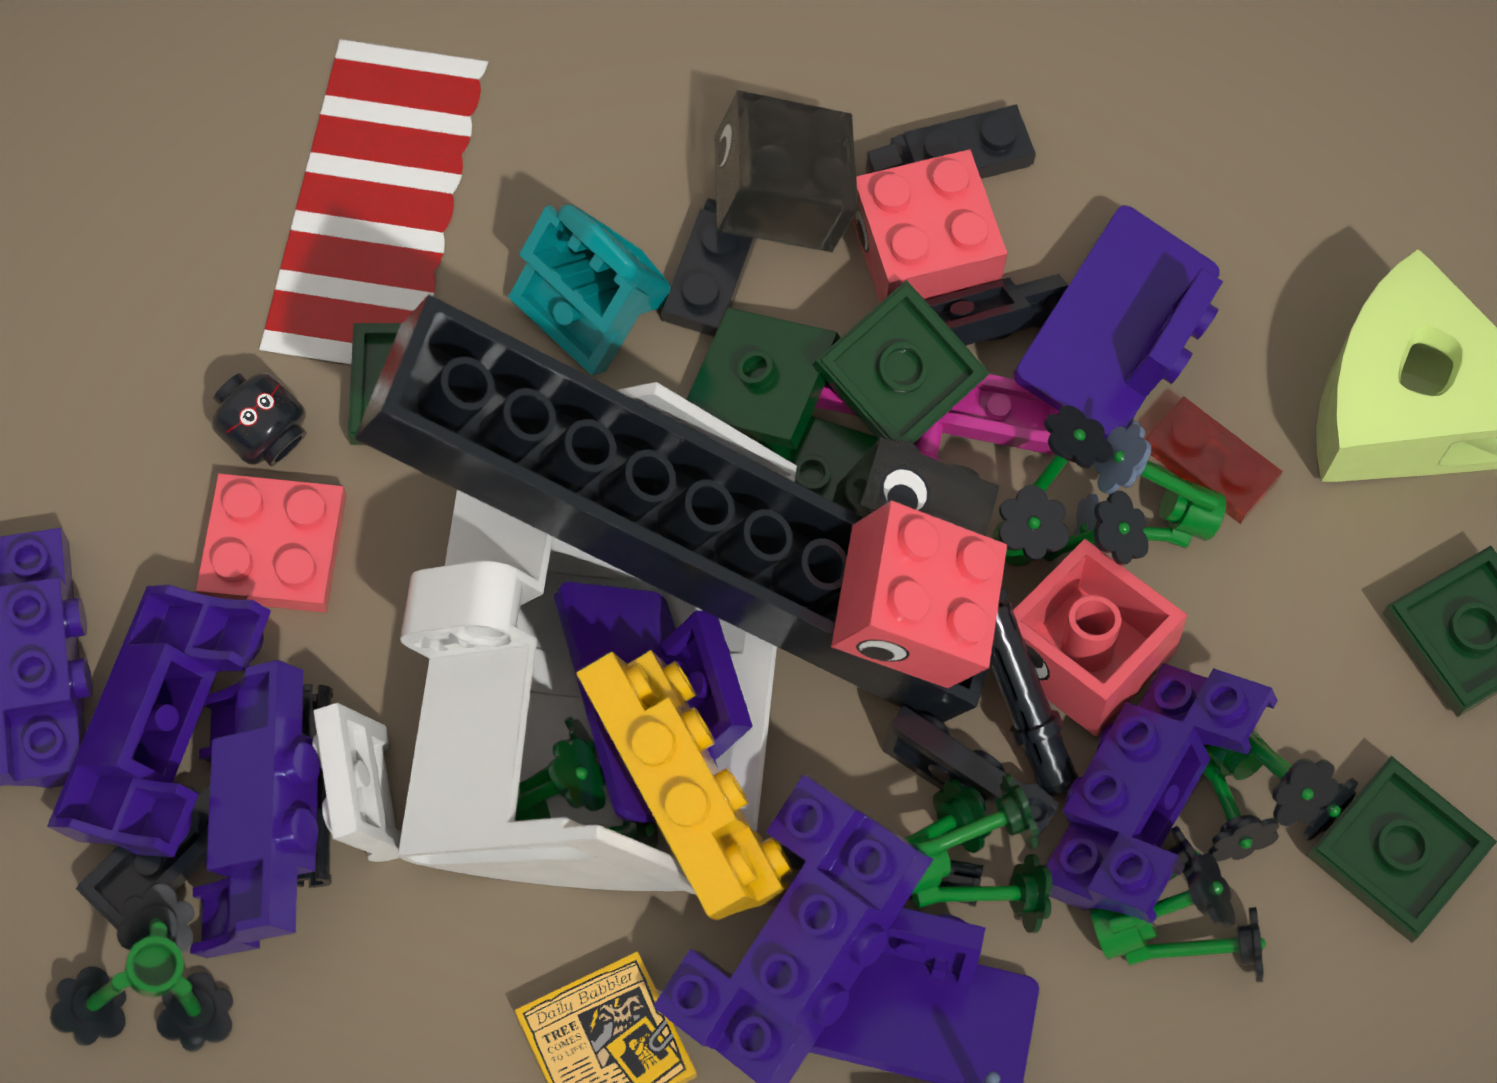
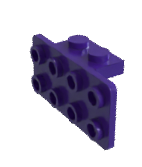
(1122, 322)
(629, 625)
(934, 1009)

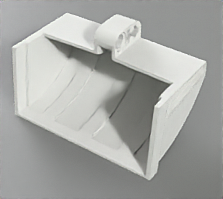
(508, 682)

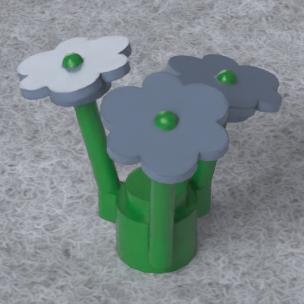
(1185, 505)

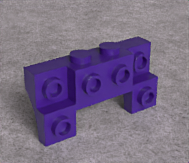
(40, 660)
(145, 718)
(1142, 782)
(258, 810)
(811, 945)

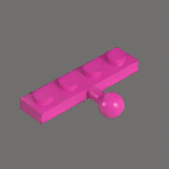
(992, 412)

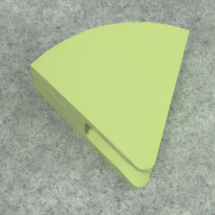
(1411, 383)

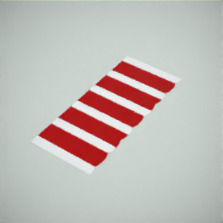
(373, 197)

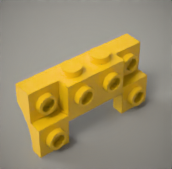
(686, 792)

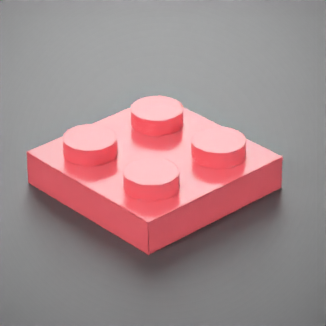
(272, 542)

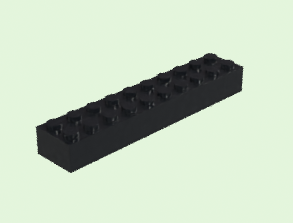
(628, 490)

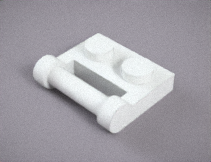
(356, 781)

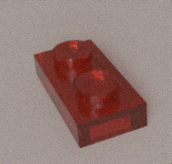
(1213, 457)

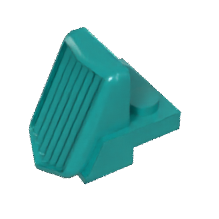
(585, 285)

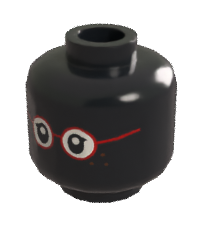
(258, 418)

